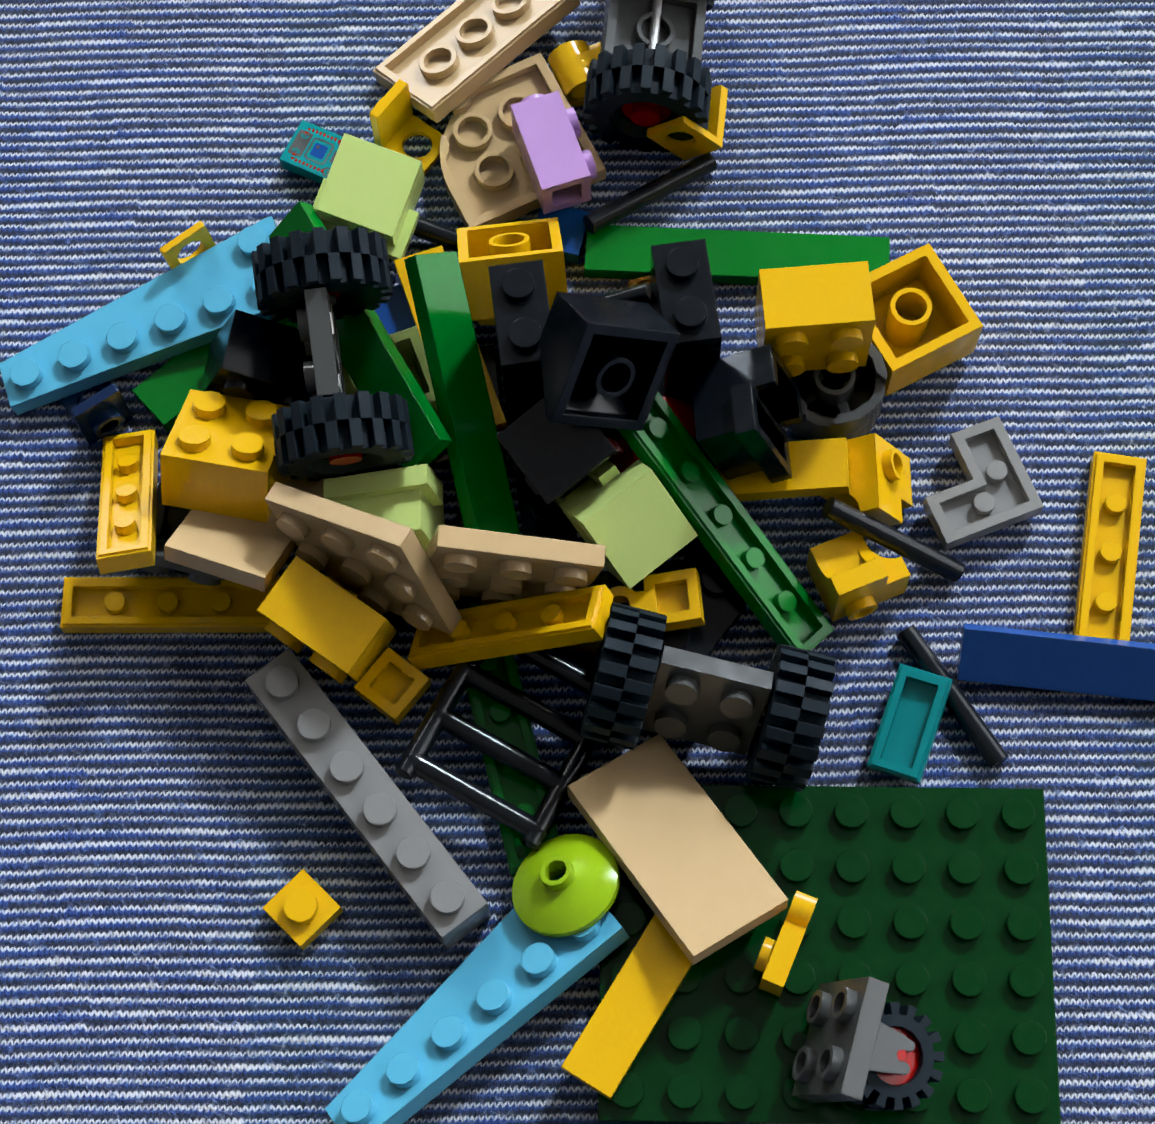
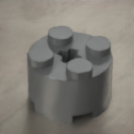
(846, 408)

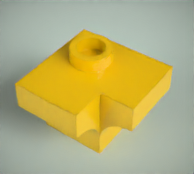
(877, 479)
(854, 577)

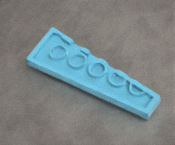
(143, 326)
(471, 1014)

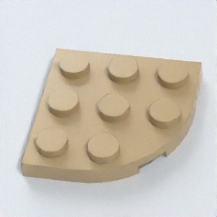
(480, 151)
(367, 556)
(509, 565)

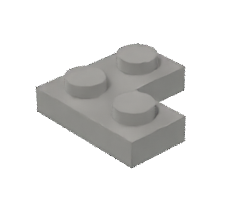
(995, 490)

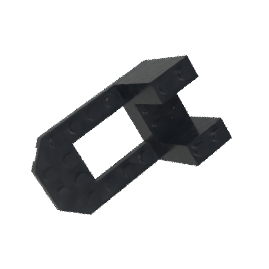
(686, 299)

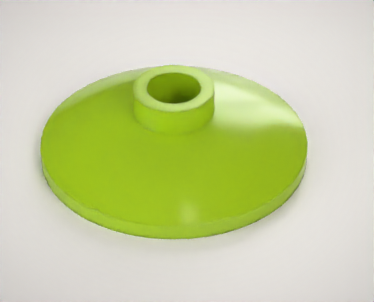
(574, 900)

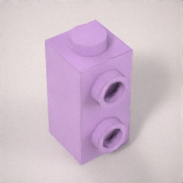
(552, 152)

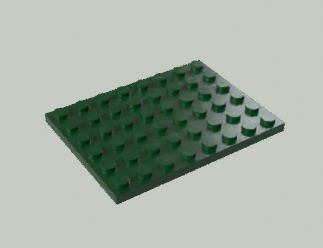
(910, 889)

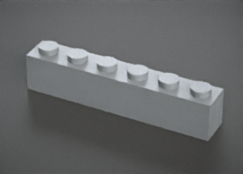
(369, 799)

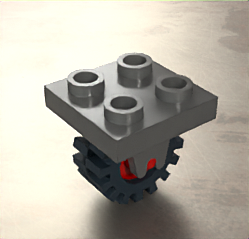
(865, 1049)

